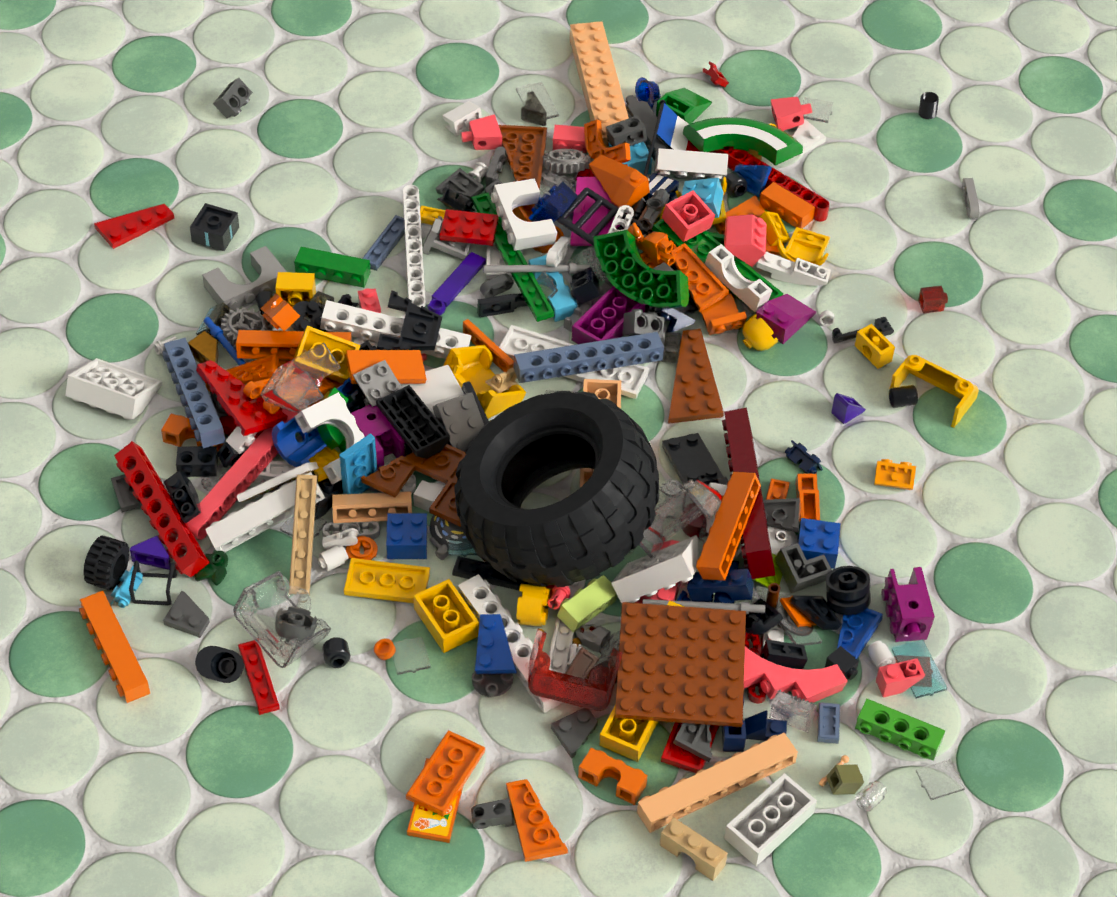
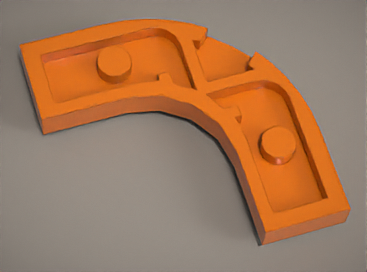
(596, 146)

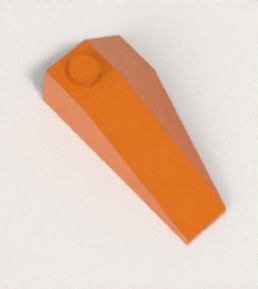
(620, 181)

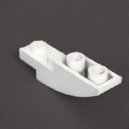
(797, 272)

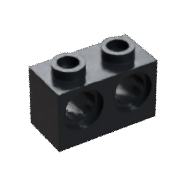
(585, 286)
(197, 461)

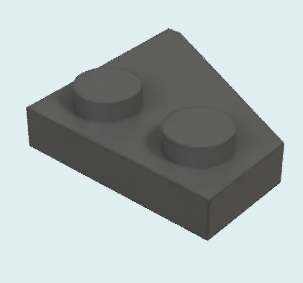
(462, 183)
(186, 616)
(695, 739)

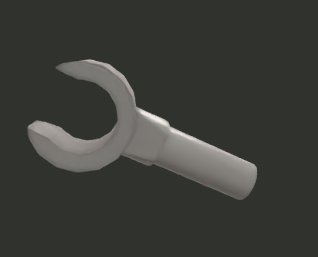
(441, 551)

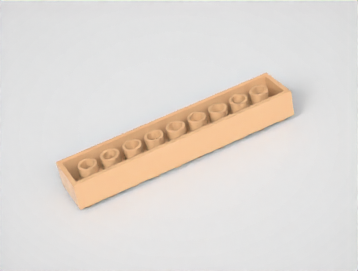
(597, 74)

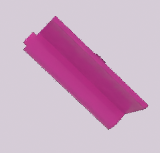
(595, 185)

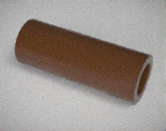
(773, 594)

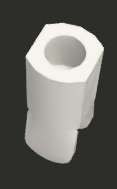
(345, 538)

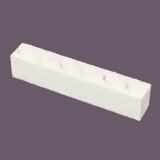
(256, 517)

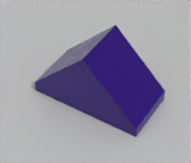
(846, 408)
(151, 553)

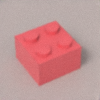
(688, 216)

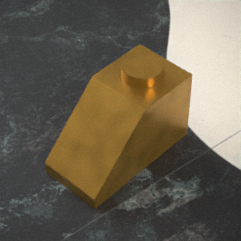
(204, 348)

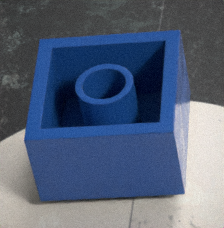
(406, 536)
(819, 539)

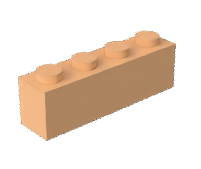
(369, 506)

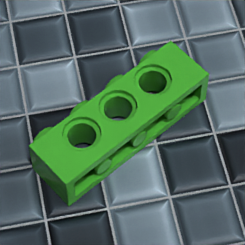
(893, 720)

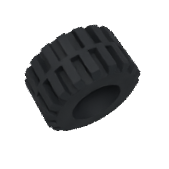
(106, 562)

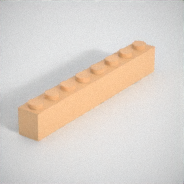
(716, 782)

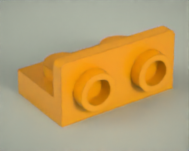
(895, 474)

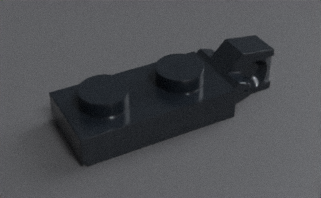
(499, 304)

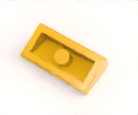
(775, 228)

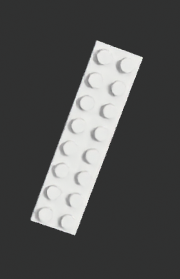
(522, 341)

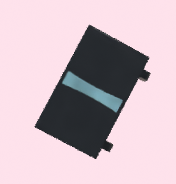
(214, 227)

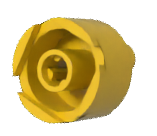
(532, 605)

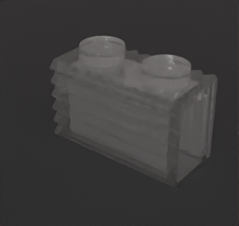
(793, 710)

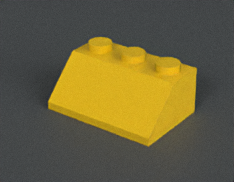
(337, 346)

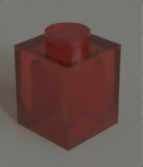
(932, 299)

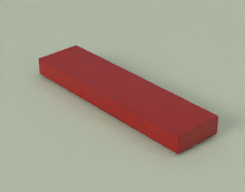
(258, 677)

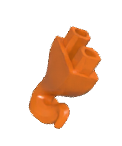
(654, 245)

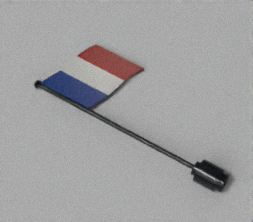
(670, 131)

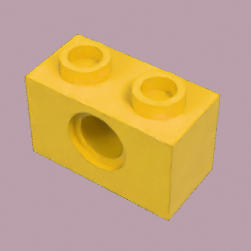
(874, 346)

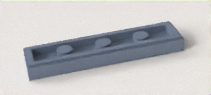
(385, 242)

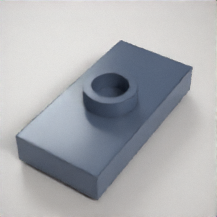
(828, 722)

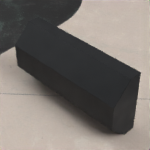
(414, 422)

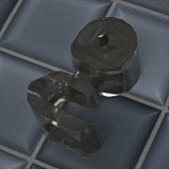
(671, 347)

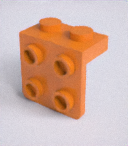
(723, 316)

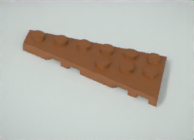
(524, 150)
(695, 387)

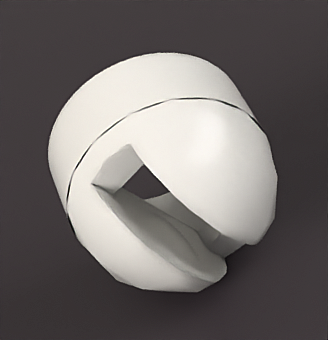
(829, 320)

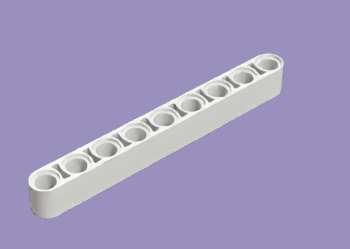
(413, 245)

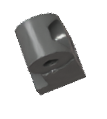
(492, 814)

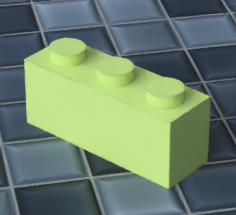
(587, 603)

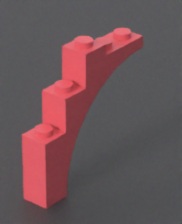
(806, 684)

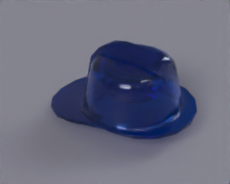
(647, 91)

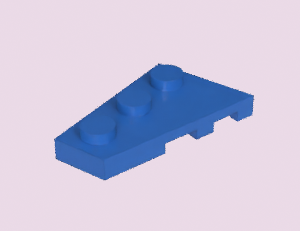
(858, 630)

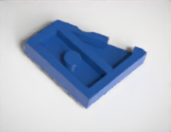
(755, 176)

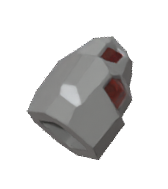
(593, 636)

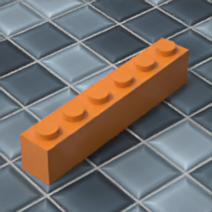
(262, 343)
(728, 526)
(115, 647)

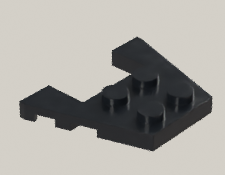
(418, 330)

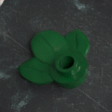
(215, 569)

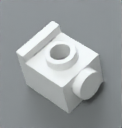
(239, 442)

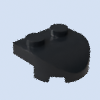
(762, 622)

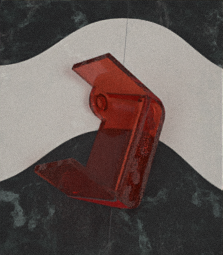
(586, 693)

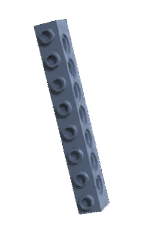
(588, 357)
(193, 393)

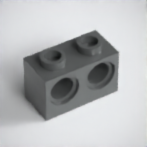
(233, 98)
(629, 131)
(642, 323)

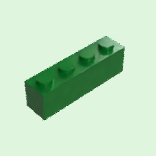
(333, 266)

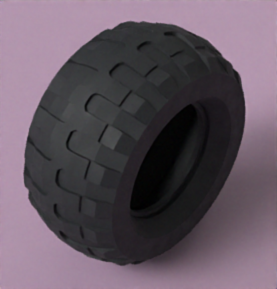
(583, 531)

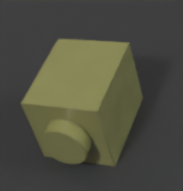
(845, 779)

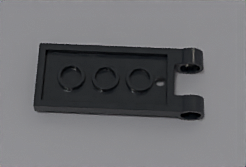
(692, 460)

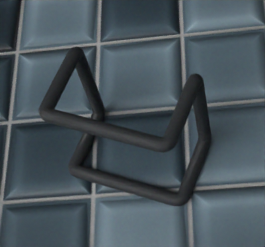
(172, 574)

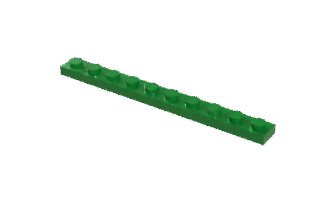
(525, 280)

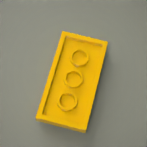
(385, 580)

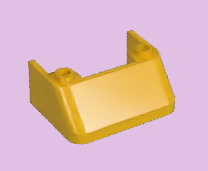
(940, 378)

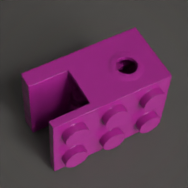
(373, 421)
(908, 607)

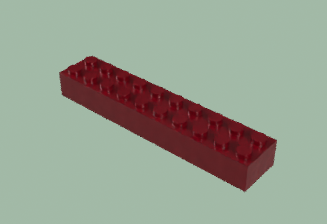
(743, 459)

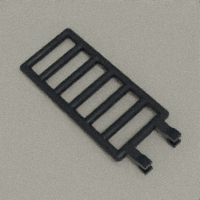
(599, 200)

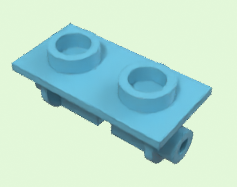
(122, 594)

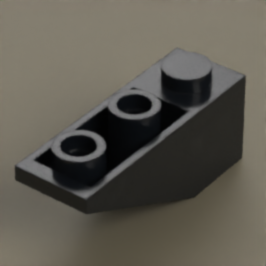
(183, 496)

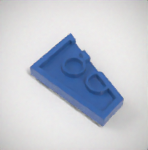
(493, 647)

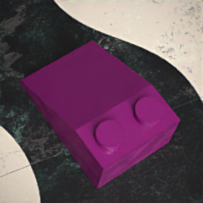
(785, 316)

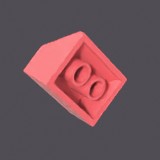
(745, 237)

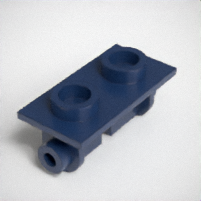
(809, 462)

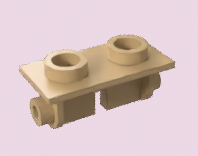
(502, 381)

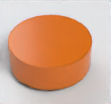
(384, 649)

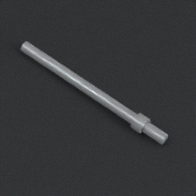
(571, 268)
(743, 606)

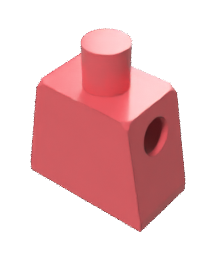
(789, 112)
(483, 133)

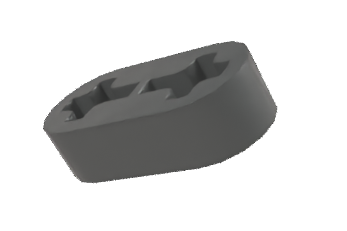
(496, 285)

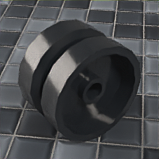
(848, 590)

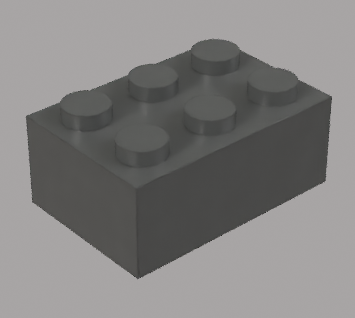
(460, 419)

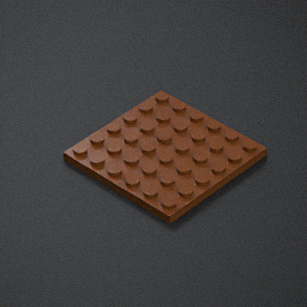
(681, 664)

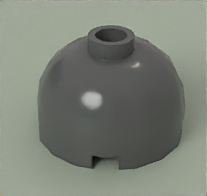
(295, 623)

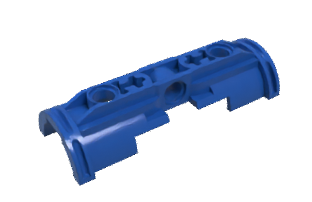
(297, 452)

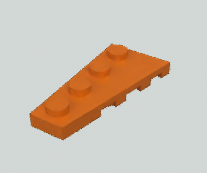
(534, 828)

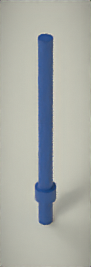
(217, 333)

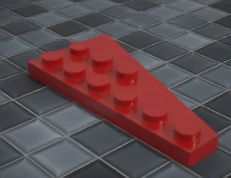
(247, 412)

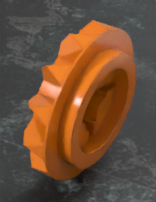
(369, 545)

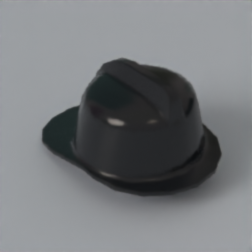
(219, 664)

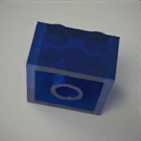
(553, 204)

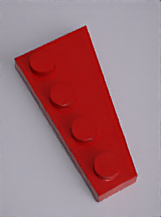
(132, 225)

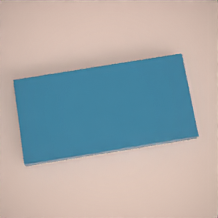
(358, 462)

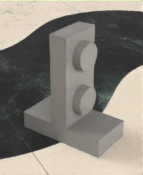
(456, 249)

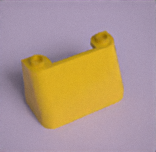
(474, 365)

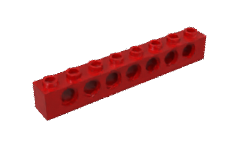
(154, 496)

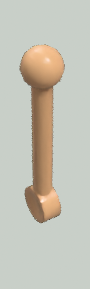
(844, 759)

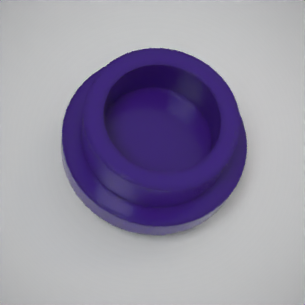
(437, 306)

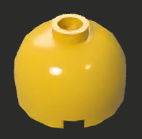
(758, 334)

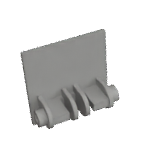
(377, 382)

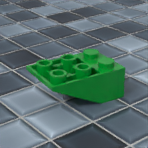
(685, 104)

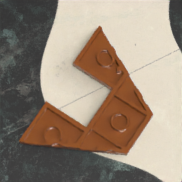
(441, 467)

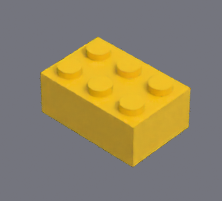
(446, 615)

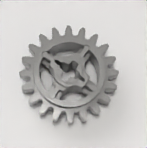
(566, 161)
(242, 320)

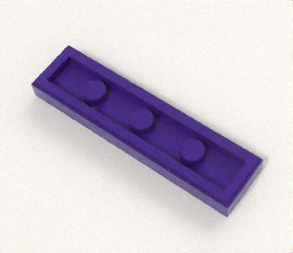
(459, 278)

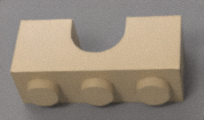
(706, 855)

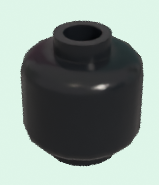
(735, 184)
(336, 652)

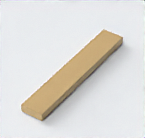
(303, 531)

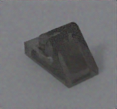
(533, 111)

